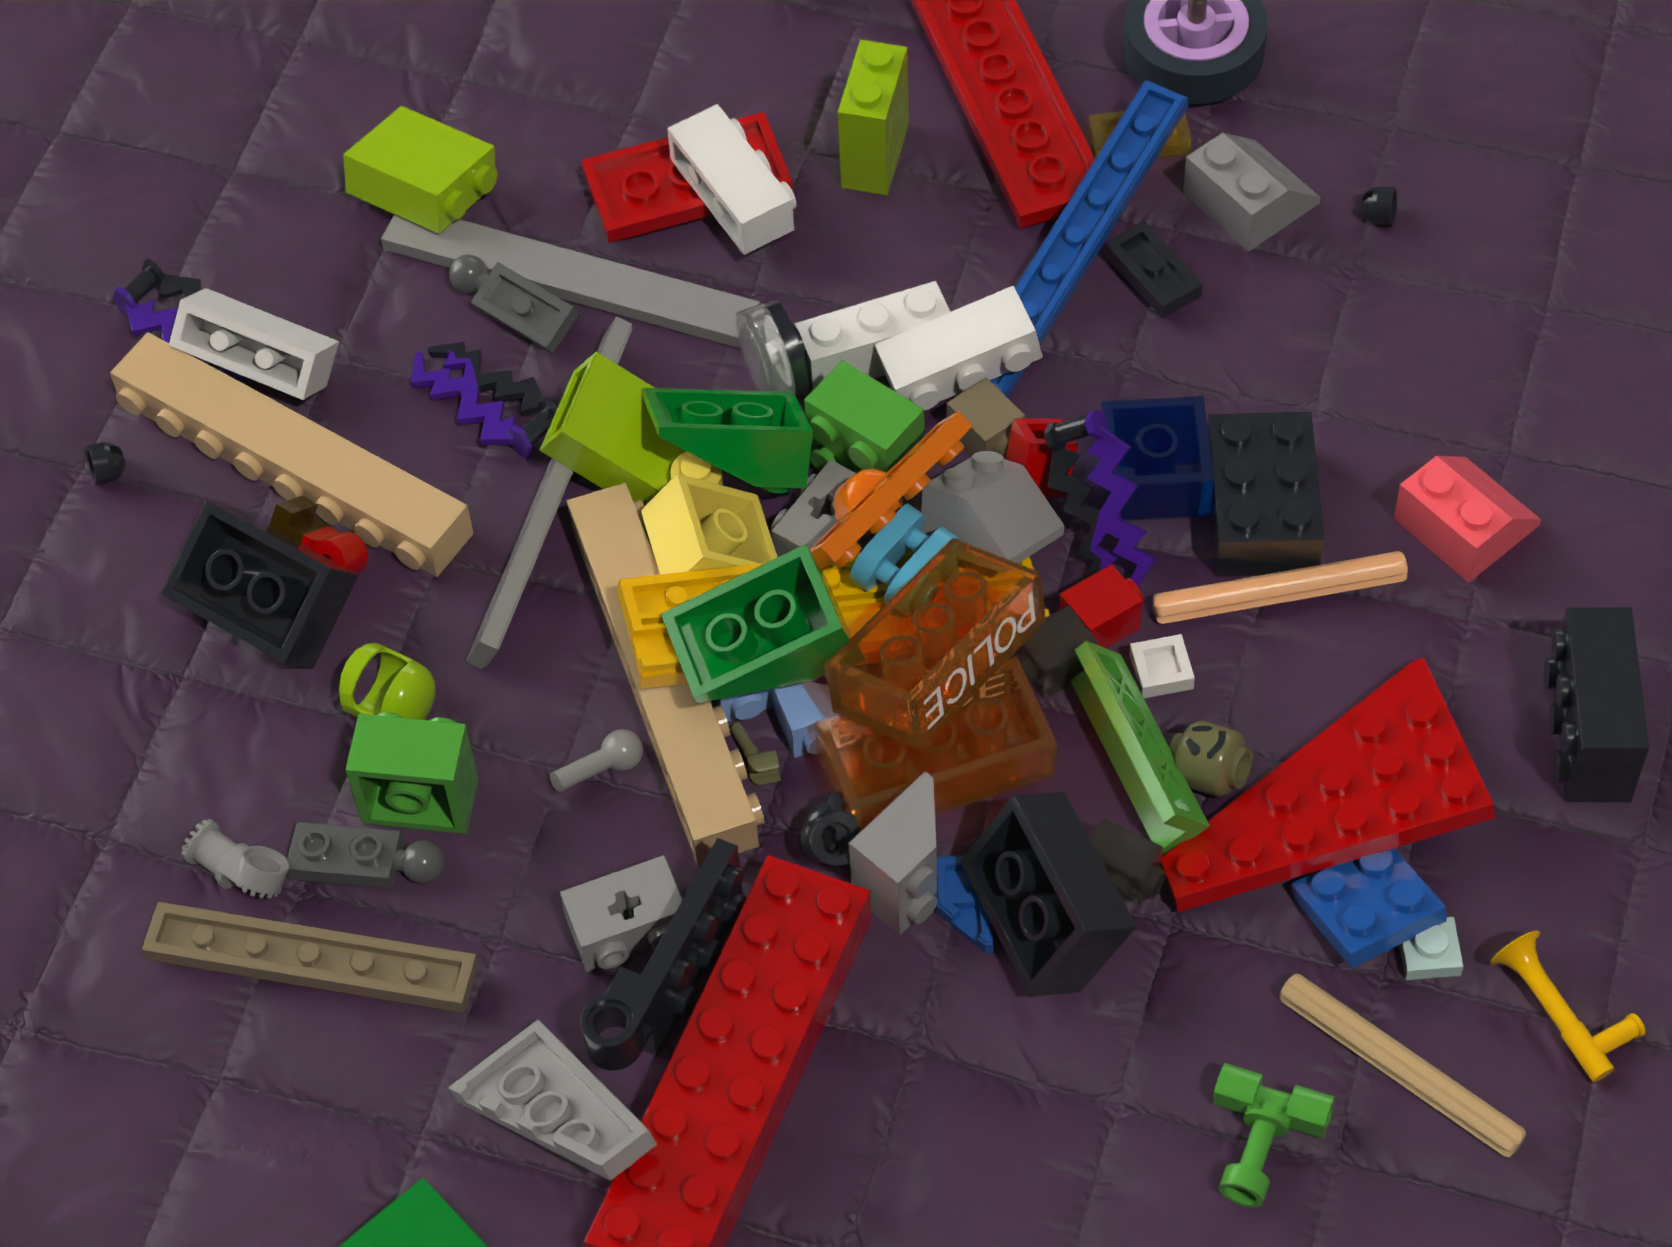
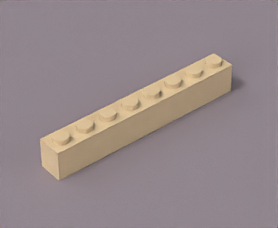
(292, 454)
(684, 733)

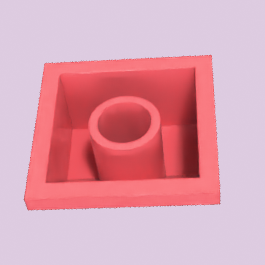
(1462, 514)

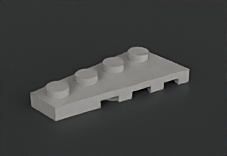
(554, 1101)

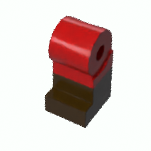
(298, 521)

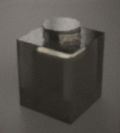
(1050, 652)

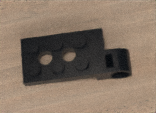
(667, 987)

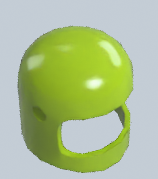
(400, 686)

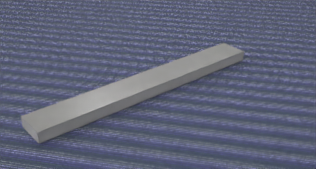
(579, 277)
(534, 531)

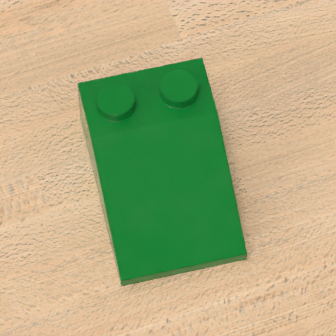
(745, 433)
(759, 629)

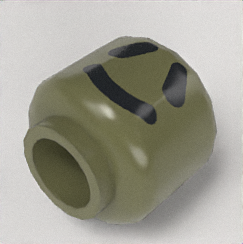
(1212, 758)

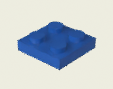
(1368, 905)

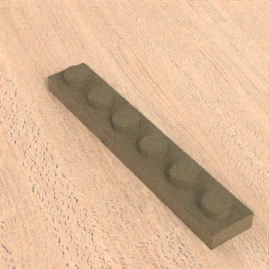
(311, 957)

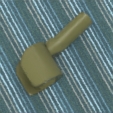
(761, 766)

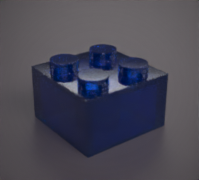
(1166, 456)

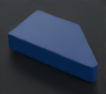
(960, 904)

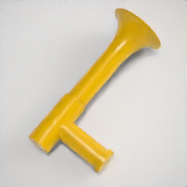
(1588, 1050)

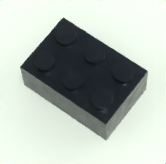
(1264, 493)
(259, 584)
(1597, 704)
(1047, 894)

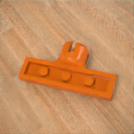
(875, 496)

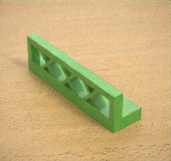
(1137, 748)

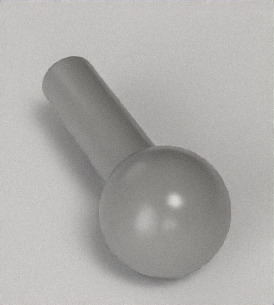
(619, 751)

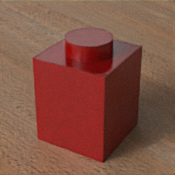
(1029, 448)
(1106, 605)

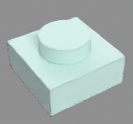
(1433, 953)

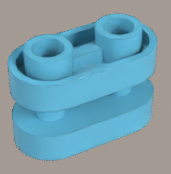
(890, 544)

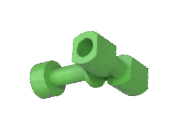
(1269, 1116)

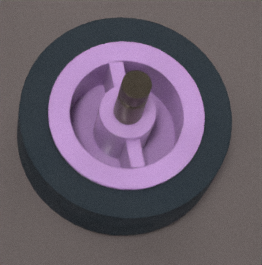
(1196, 45)

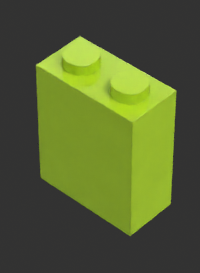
(873, 117)
(420, 169)
(608, 432)

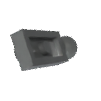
(514, 301)
(360, 856)

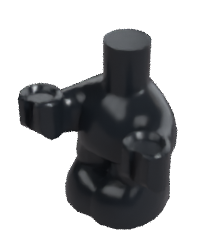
(828, 833)

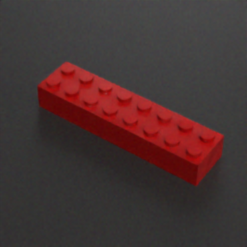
(738, 1061)

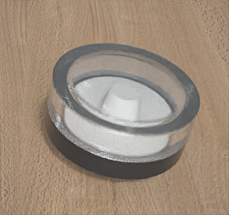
(773, 349)

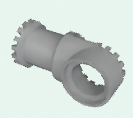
(236, 864)

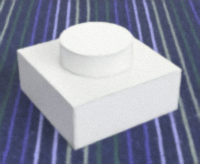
(1161, 666)

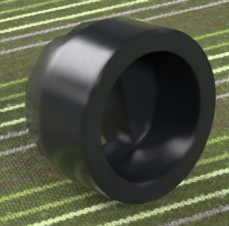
(1380, 205)
(105, 462)

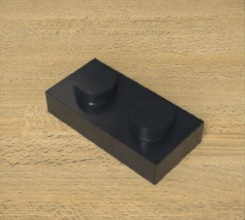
(1153, 269)

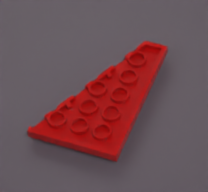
(1359, 788)

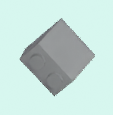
(1245, 189)
(991, 507)
(899, 858)

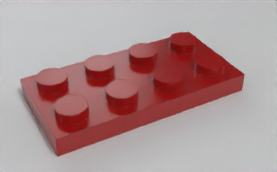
(645, 191)

